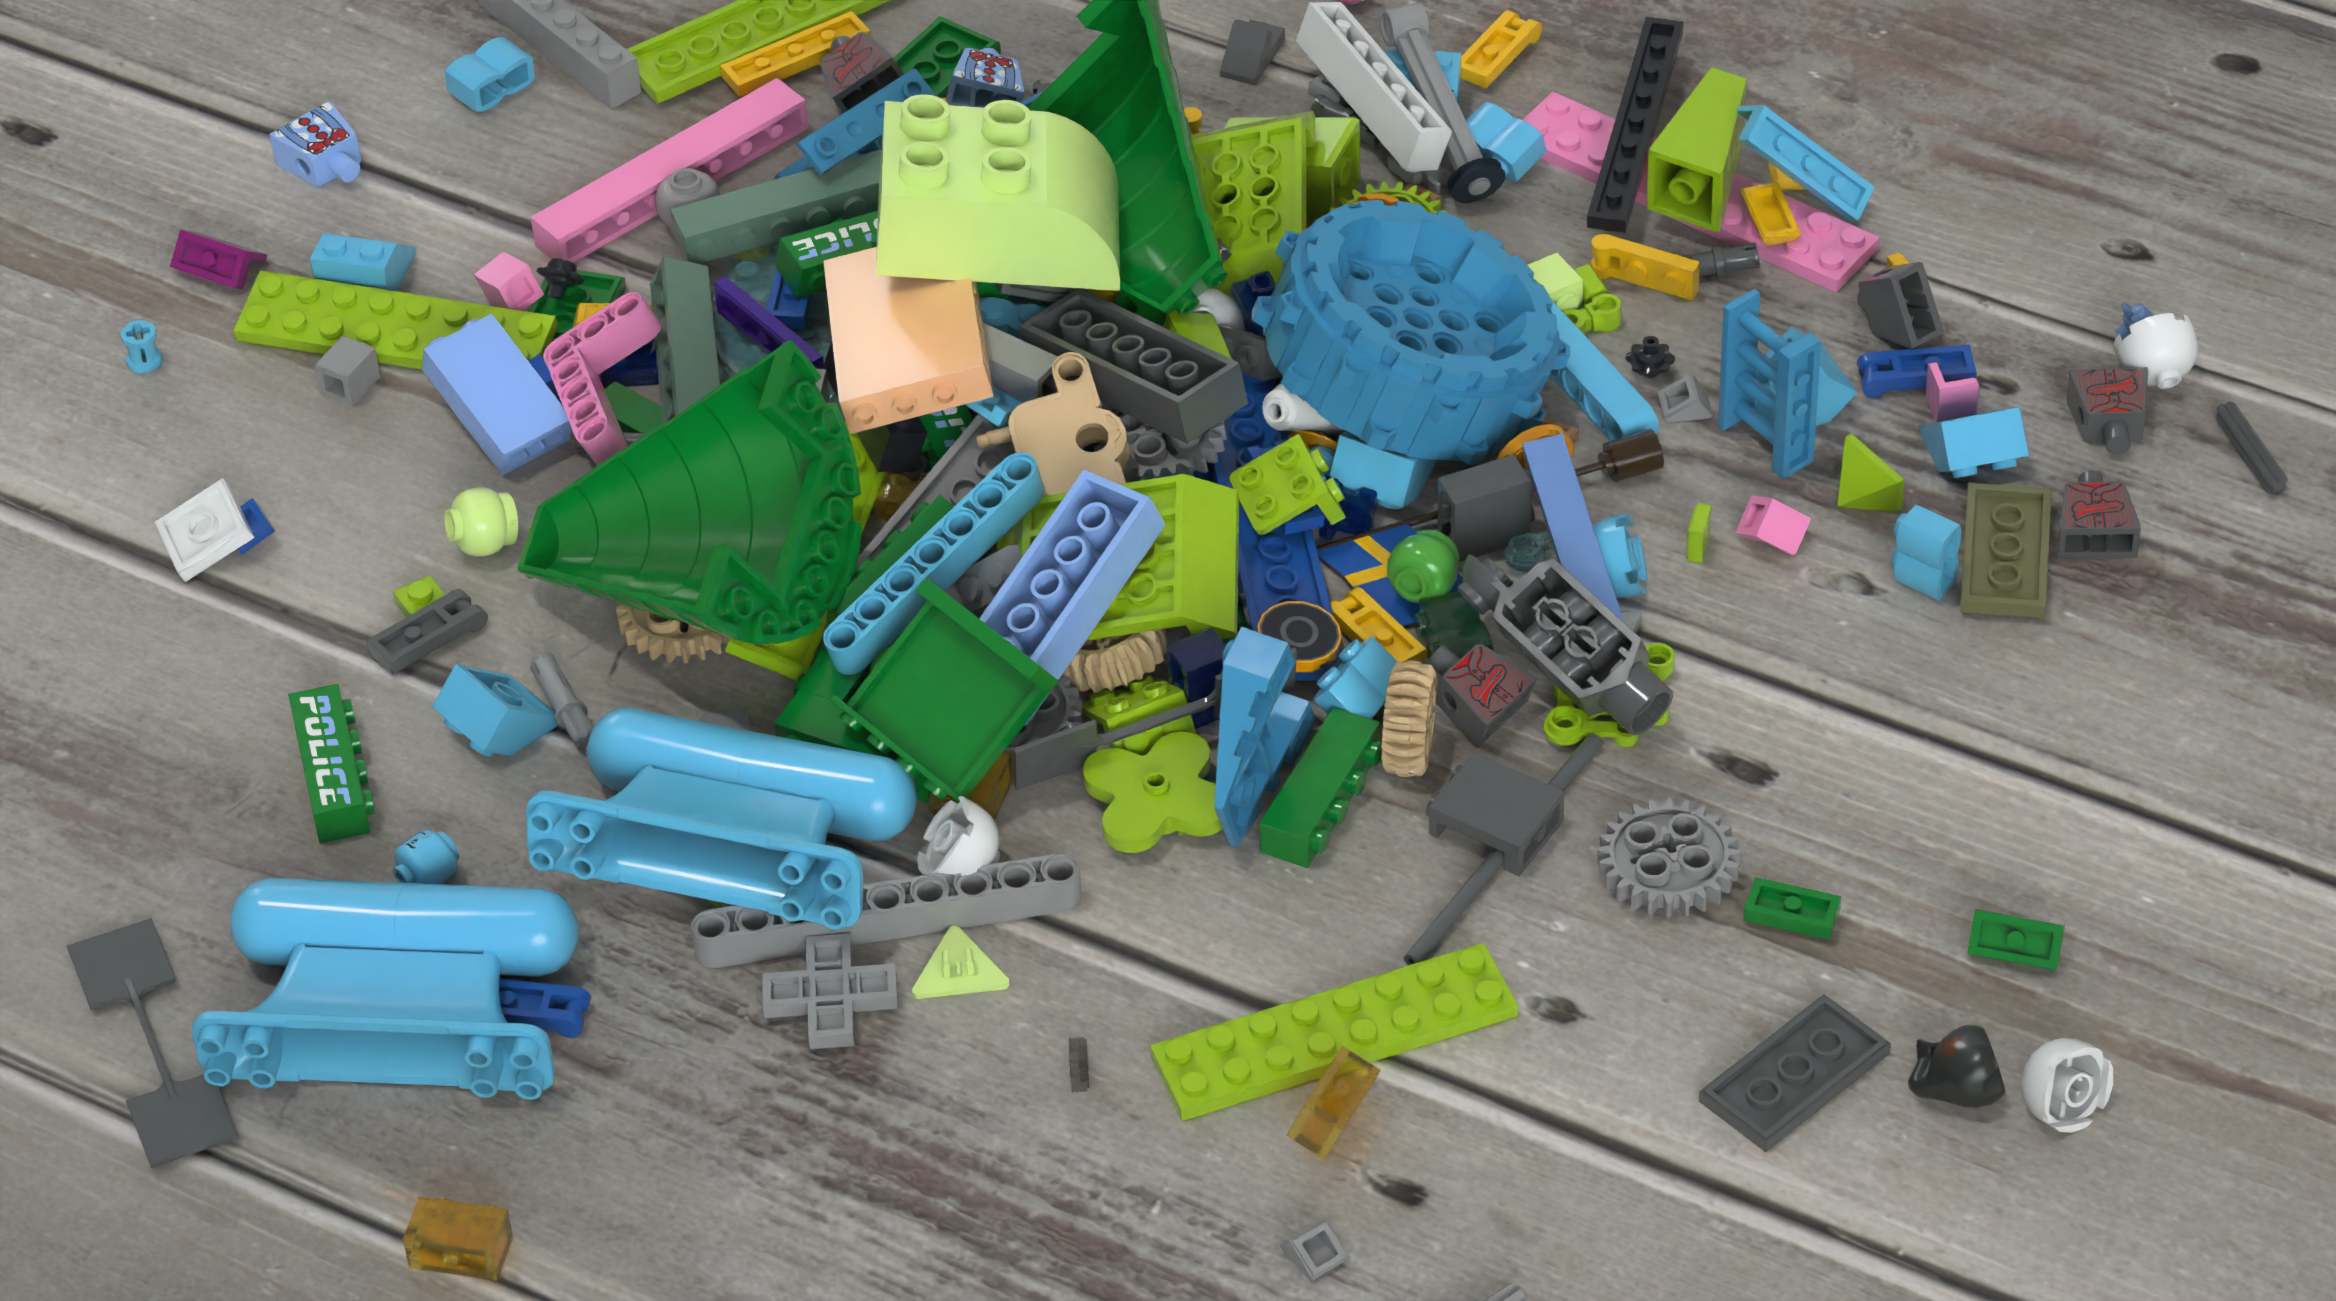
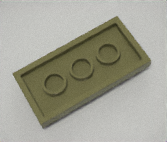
(2006, 550)

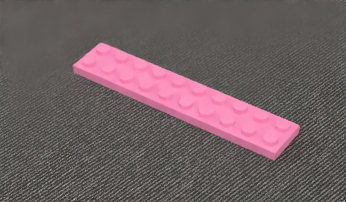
(1824, 253)

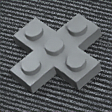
(829, 991)

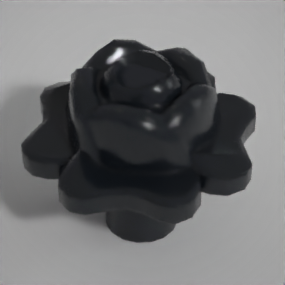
(560, 275)
(1650, 357)

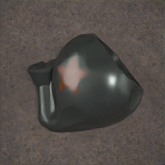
(1958, 1069)

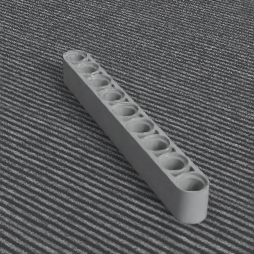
(898, 910)

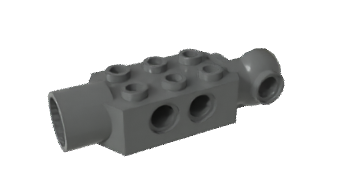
(1571, 640)

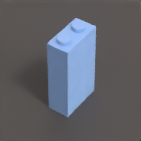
(496, 394)

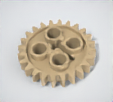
(665, 635)

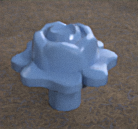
(2130, 316)

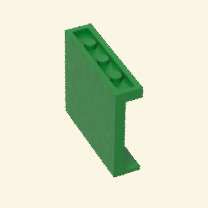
(947, 696)

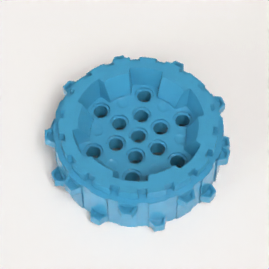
(1411, 331)

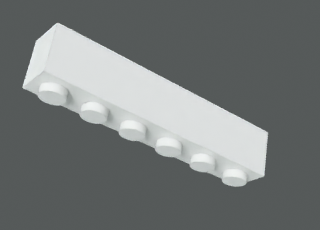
(1373, 86)

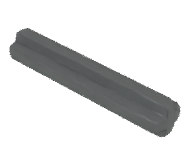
(2251, 447)

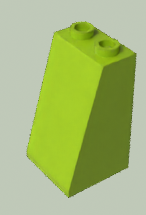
(1699, 153)
(1330, 164)

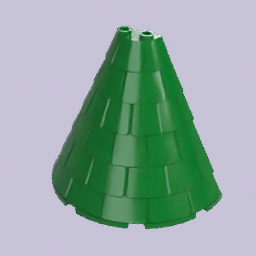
(1134, 106)
(720, 513)

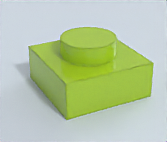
(417, 595)

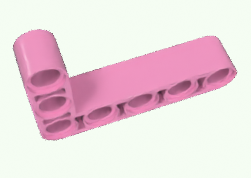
(586, 352)

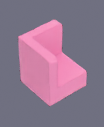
(508, 283)
(1951, 398)
(1773, 523)

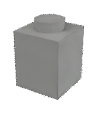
(347, 370)

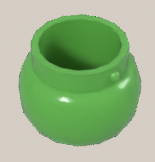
(1423, 566)

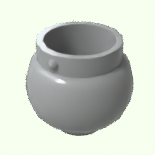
(681, 189)

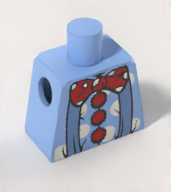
(984, 78)
(318, 147)

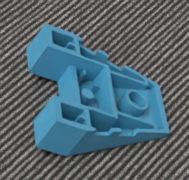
(1256, 728)

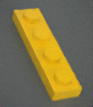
(789, 54)

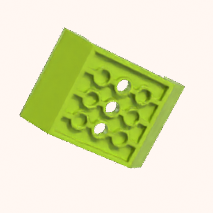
(1244, 163)
(1186, 572)

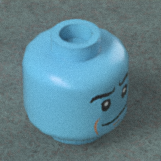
(426, 859)

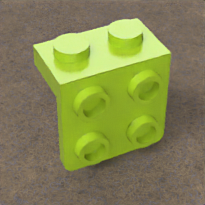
(1285, 485)
(1135, 703)

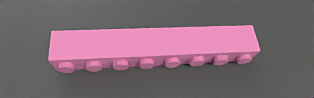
(628, 193)

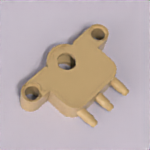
(1060, 427)

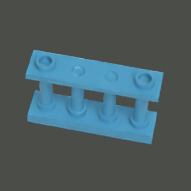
(856, 129)
(1794, 377)

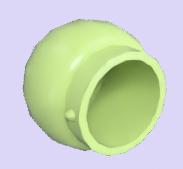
(481, 521)

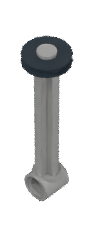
(1408, 31)

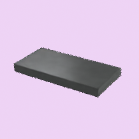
(1794, 1072)

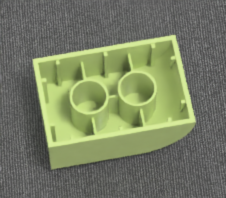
(995, 197)

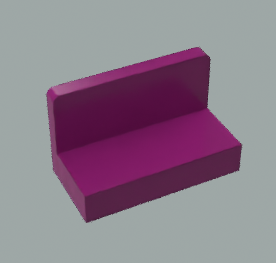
(213, 258)

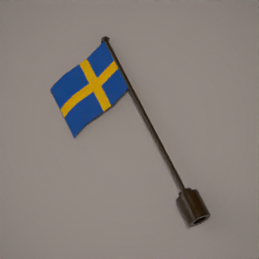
(1364, 557)

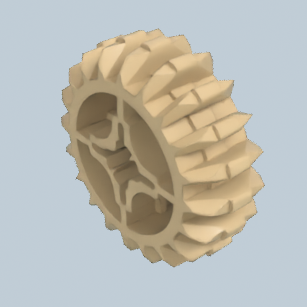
(1116, 660)
(1409, 719)

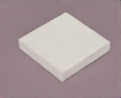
(204, 529)

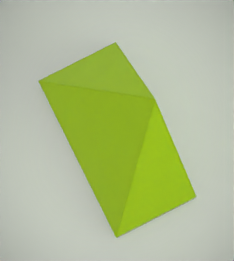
(1868, 480)

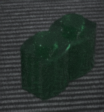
(1450, 622)

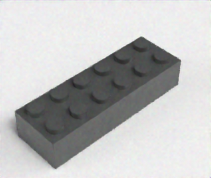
(1141, 365)

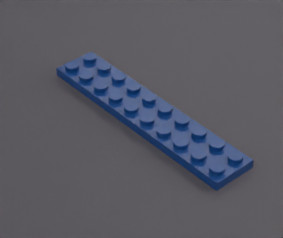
(1270, 565)

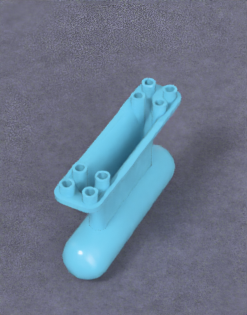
(723, 816)
(389, 985)

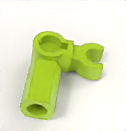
(1600, 309)

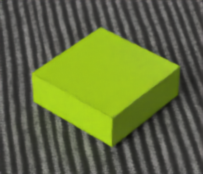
(1698, 532)

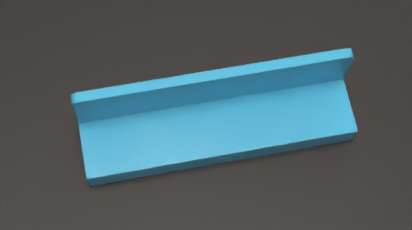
(1805, 161)

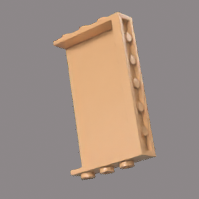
(903, 343)

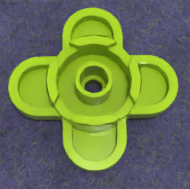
(1153, 791)

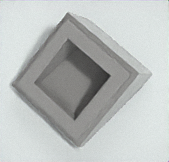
(1685, 401)
(1316, 1250)

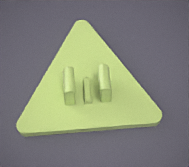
(958, 969)

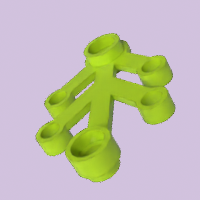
(1570, 725)

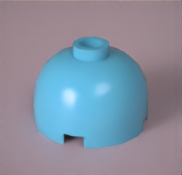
(1622, 555)

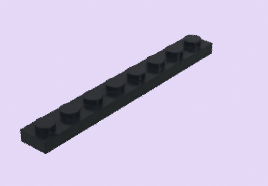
(1635, 125)

